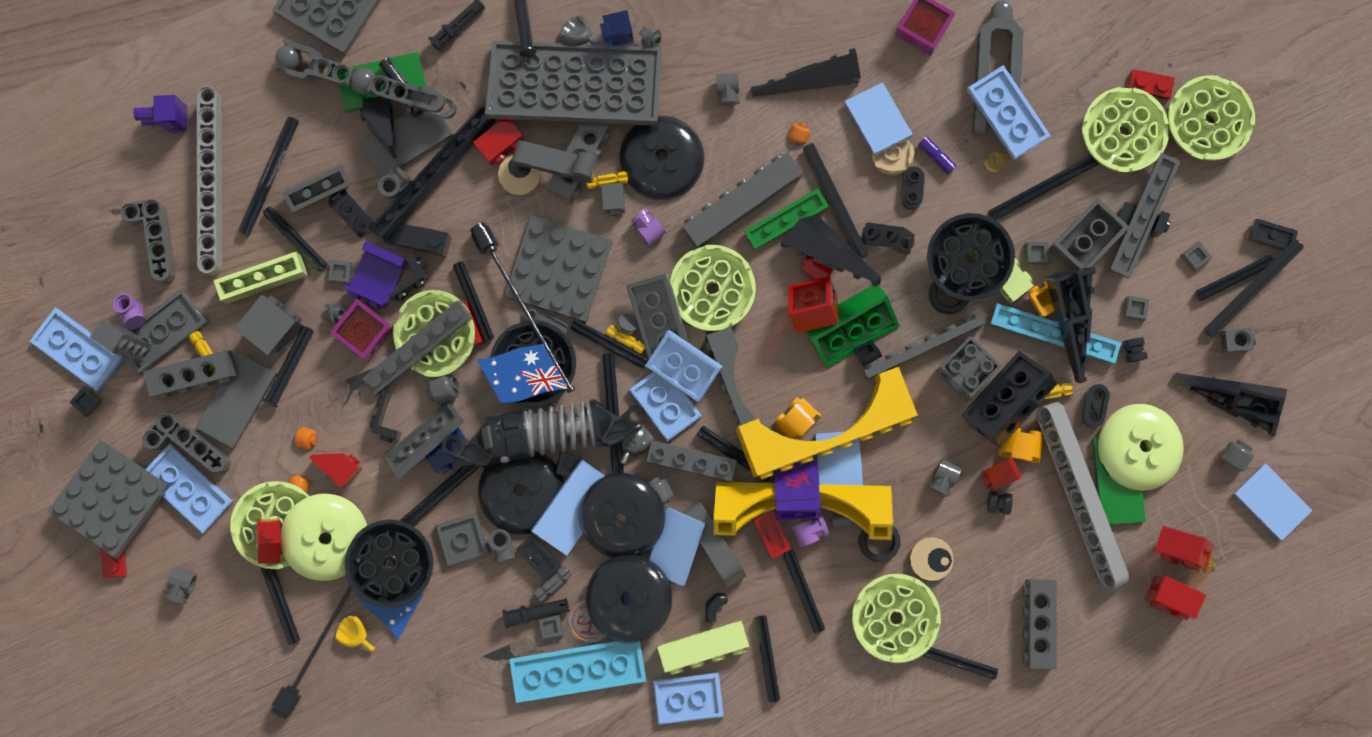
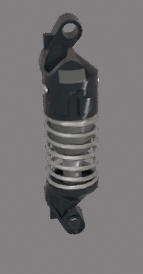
(522, 433)

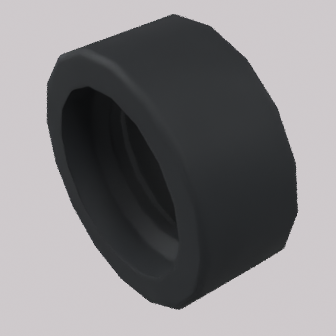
(941, 307)
(896, 543)

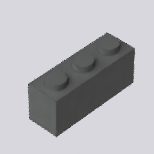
(316, 187)

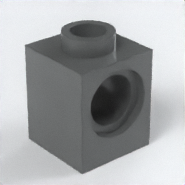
(613, 199)
(1228, 344)

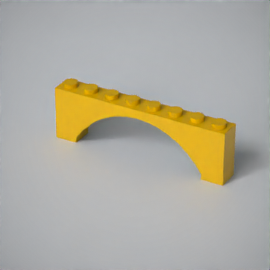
(771, 451)
(864, 505)

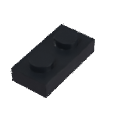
(1271, 234)
(538, 557)

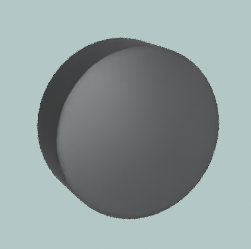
(627, 324)

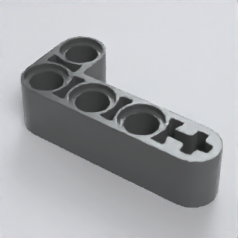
(554, 161)
(153, 242)
(190, 446)
(717, 547)

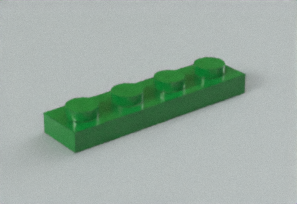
(785, 219)

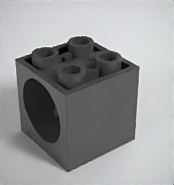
(270, 326)
(968, 368)

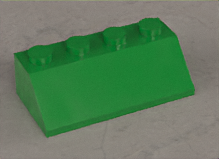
(860, 319)

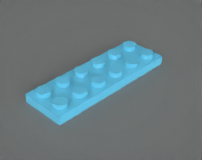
(577, 670)

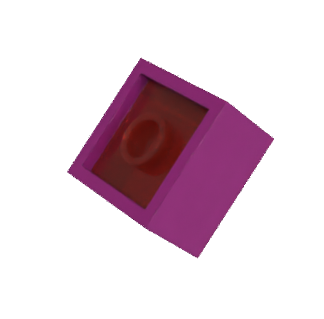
(925, 24)
(362, 330)

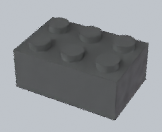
(1089, 236)

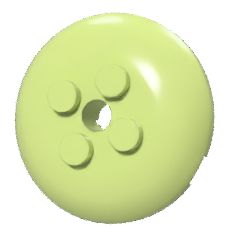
(1227, 106)
(1136, 112)
(713, 266)
(418, 313)
(1121, 450)
(262, 501)
(302, 530)
(918, 621)

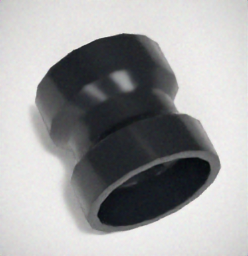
(1135, 349)
(999, 503)

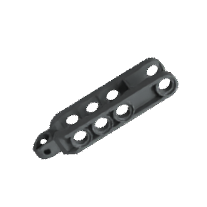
(1000, 18)

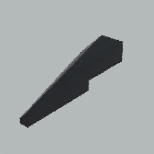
(828, 73)
(819, 240)
(1071, 301)
(1253, 402)

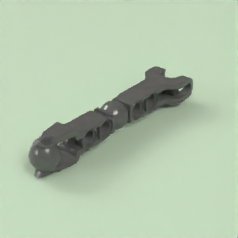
(361, 81)

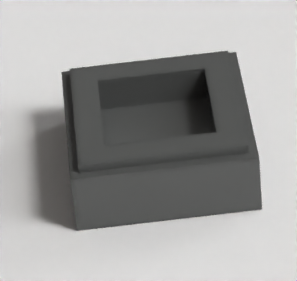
(1036, 252)
(1196, 256)
(340, 272)
(1136, 308)
(550, 627)

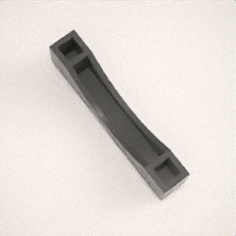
(724, 349)

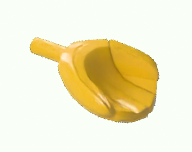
(352, 633)

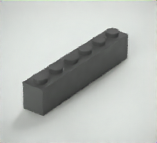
(742, 200)

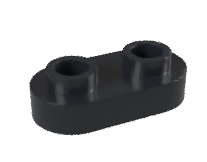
(913, 187)
(1096, 406)

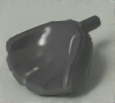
(577, 31)
(636, 446)

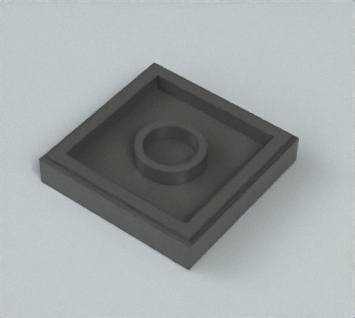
(462, 539)

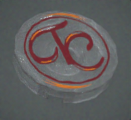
(581, 624)

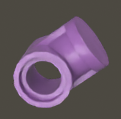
(648, 227)
(129, 310)
(810, 531)

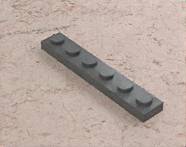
(1144, 215)
(931, 342)
(417, 347)

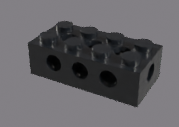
(1009, 399)

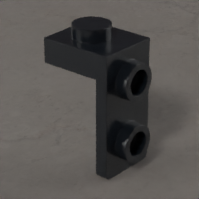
(350, 212)
(1160, 225)
(889, 236)
(419, 281)
(376, 421)

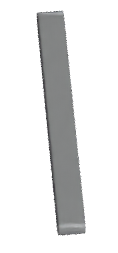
(205, 171)
(1082, 496)

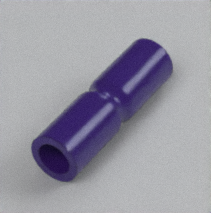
(939, 157)

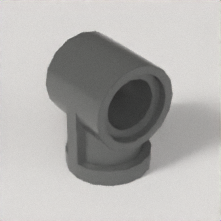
(728, 89)
(400, 179)
(945, 477)
(504, 552)
(180, 583)

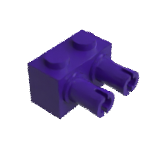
(167, 112)

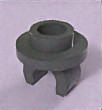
(651, 38)
(335, 312)

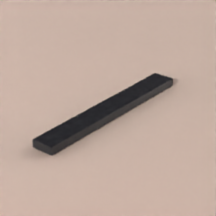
(432, 174)

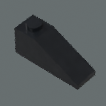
(380, 121)
(421, 240)

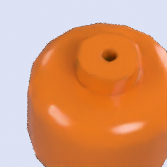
(799, 133)
(305, 438)
(300, 482)

